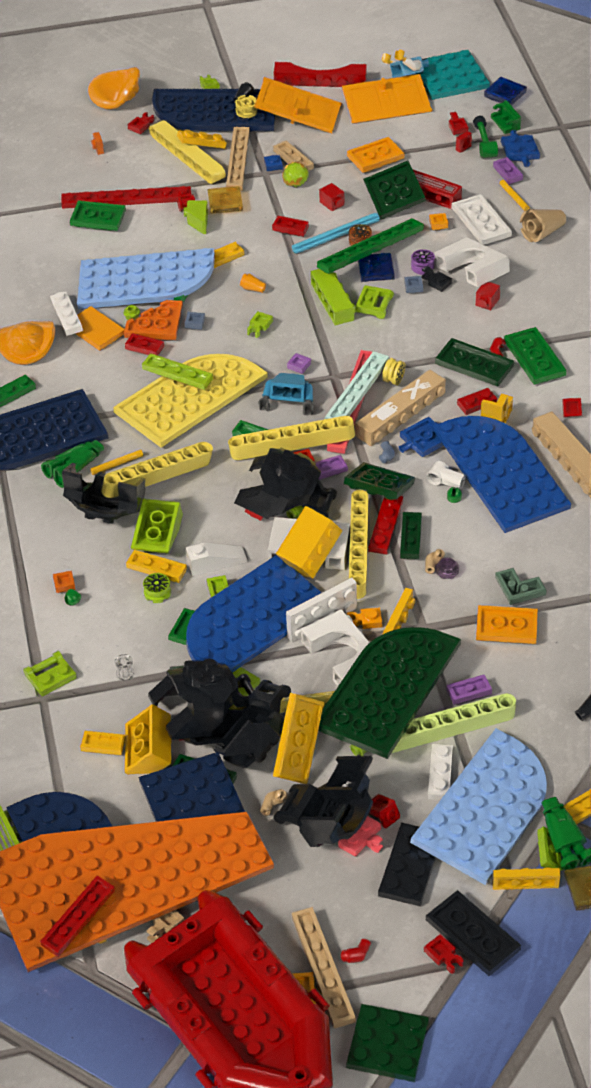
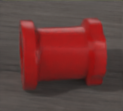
(182, 202)

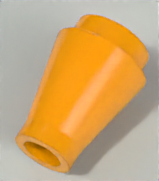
(251, 283)

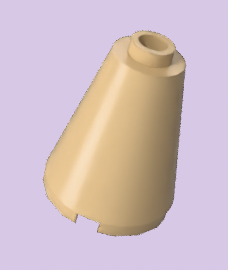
(541, 223)

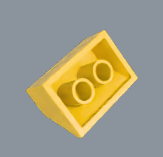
(309, 542)
(147, 742)

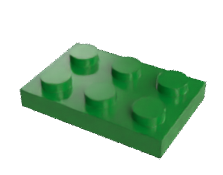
(97, 215)

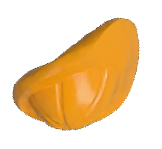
(114, 88)
(26, 341)

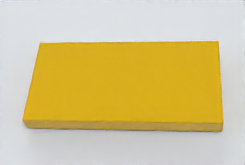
(298, 738)

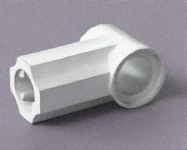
(442, 474)

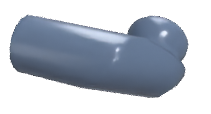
(388, 452)

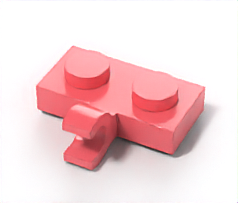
(364, 837)

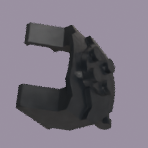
(288, 483)
(90, 500)
(209, 692)
(250, 731)
(333, 809)

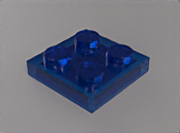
(505, 89)
(376, 267)

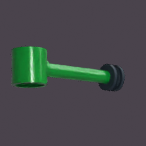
(487, 148)

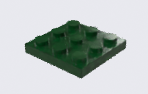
(394, 189)
(379, 481)
(387, 1042)

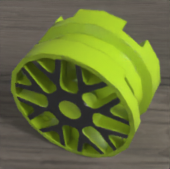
(157, 587)

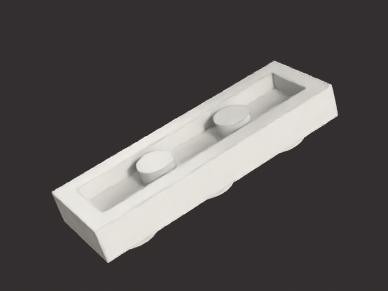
(440, 771)

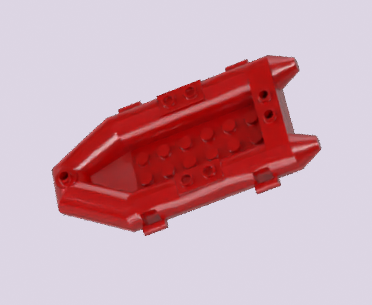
(233, 1001)

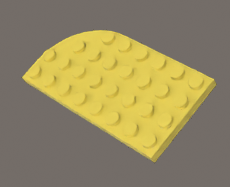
(172, 407)

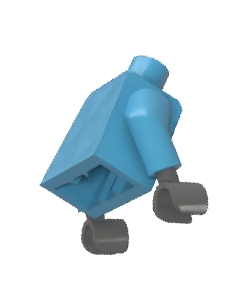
(289, 388)

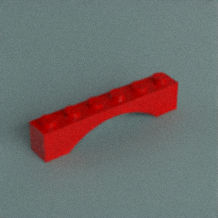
(298, 76)

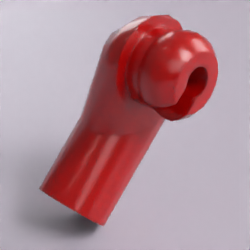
(496, 345)
(357, 954)

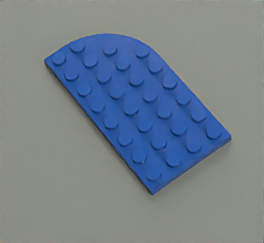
(502, 470)
(247, 615)

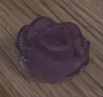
(447, 568)

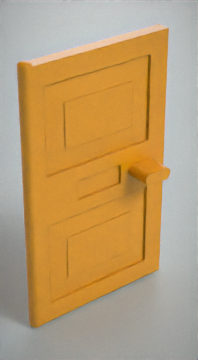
(386, 98)
(297, 105)

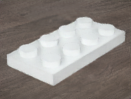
(481, 219)
(339, 597)

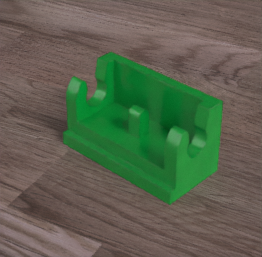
(506, 118)

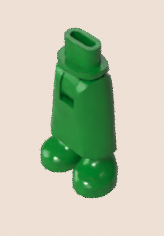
(80, 454)
(565, 835)

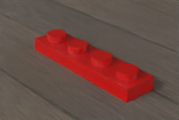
(385, 525)
(77, 916)

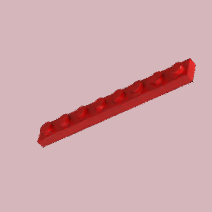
(127, 197)

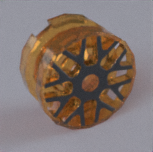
(357, 235)

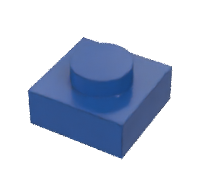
(273, 163)

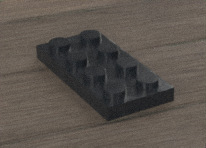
(406, 869)
(473, 933)

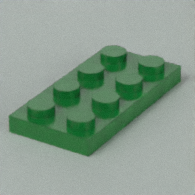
(535, 355)

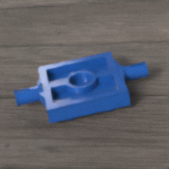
(520, 147)
(420, 438)

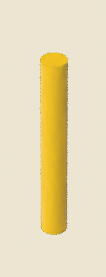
(514, 195)
(116, 462)

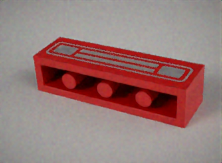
(439, 190)

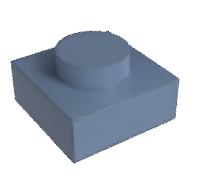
(413, 284)
(195, 320)

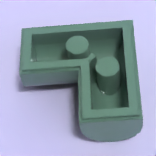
(519, 591)

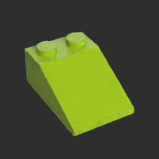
(157, 526)

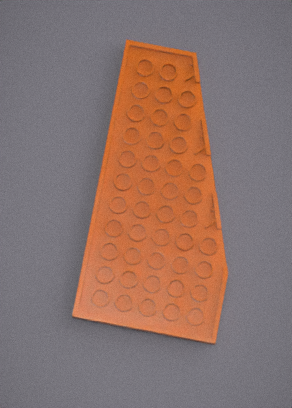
(149, 864)

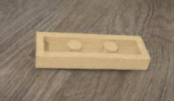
(291, 154)

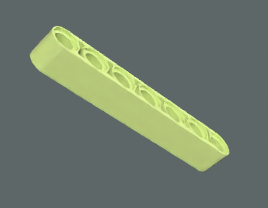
(458, 721)

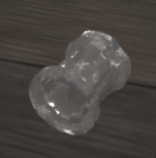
(124, 671)

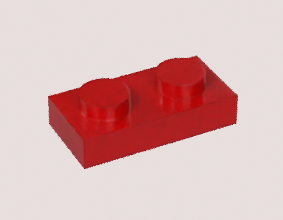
(290, 226)
(144, 344)
(472, 402)

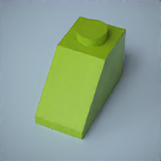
(197, 215)

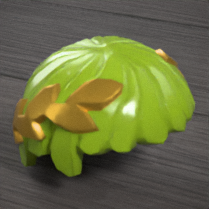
(295, 174)

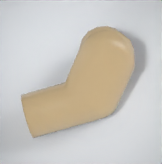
(432, 559)
(272, 799)

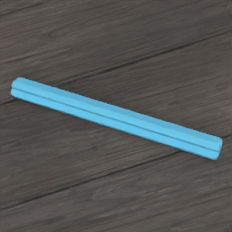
(334, 233)

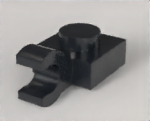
(438, 281)

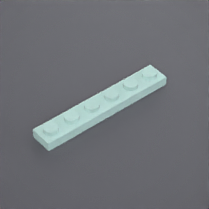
(358, 386)

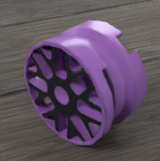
(419, 261)

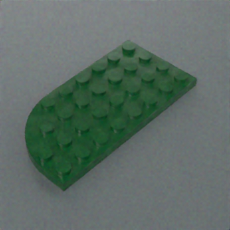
(387, 688)

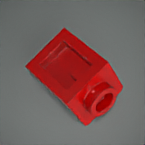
(385, 810)

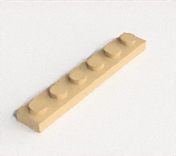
(238, 157)
(323, 967)

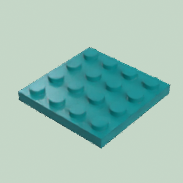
(453, 75)

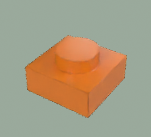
(97, 143)
(63, 581)

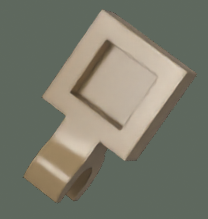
(164, 924)

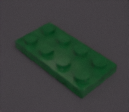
(474, 362)

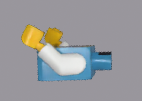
(406, 65)

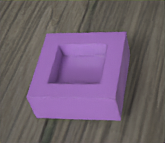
(299, 363)

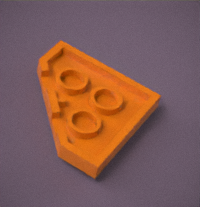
(157, 322)

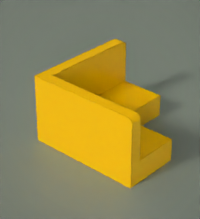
(499, 410)

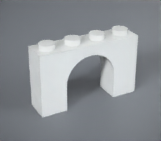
(485, 265)
(337, 556)
(331, 630)

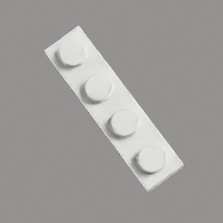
(66, 313)

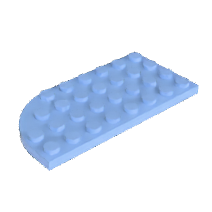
(143, 277)
(485, 808)

